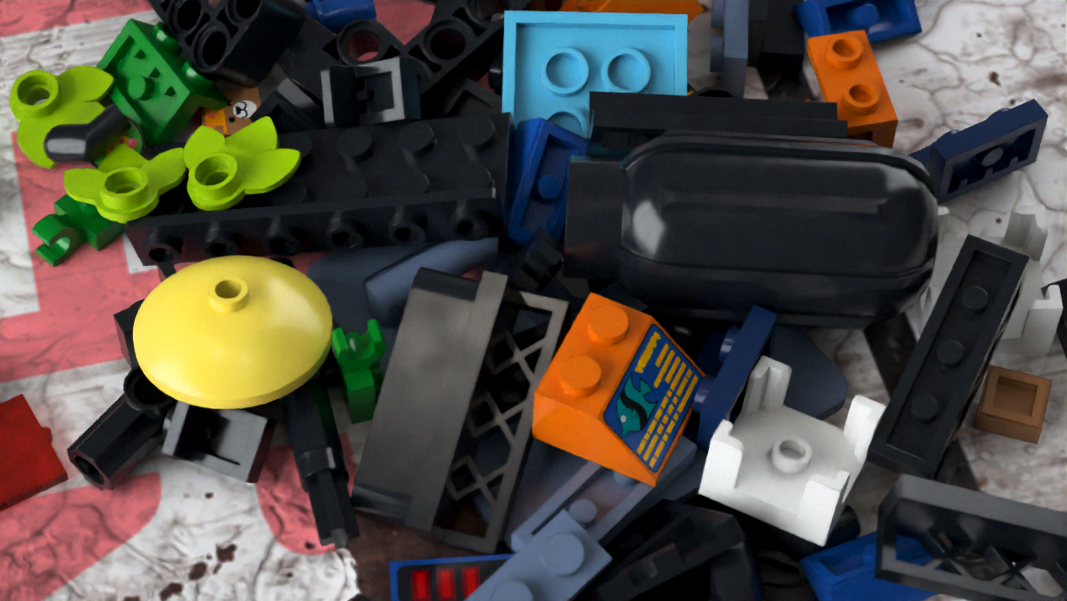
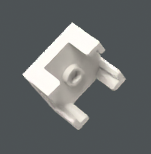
(1034, 317)
(786, 462)

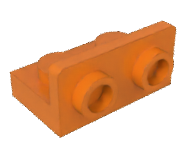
(853, 80)

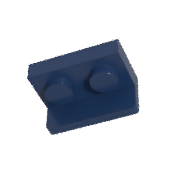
(984, 151)
(727, 366)

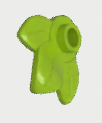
(70, 98)
(237, 165)
(126, 182)

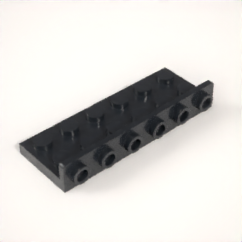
(351, 193)

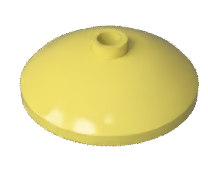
(232, 332)

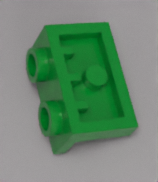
(157, 81)

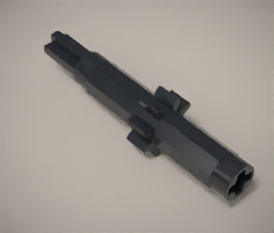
(320, 452)

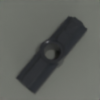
(122, 433)

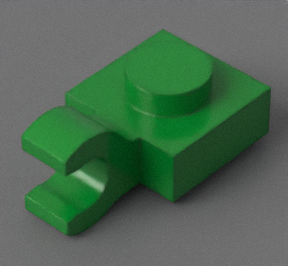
(72, 227)
(359, 369)

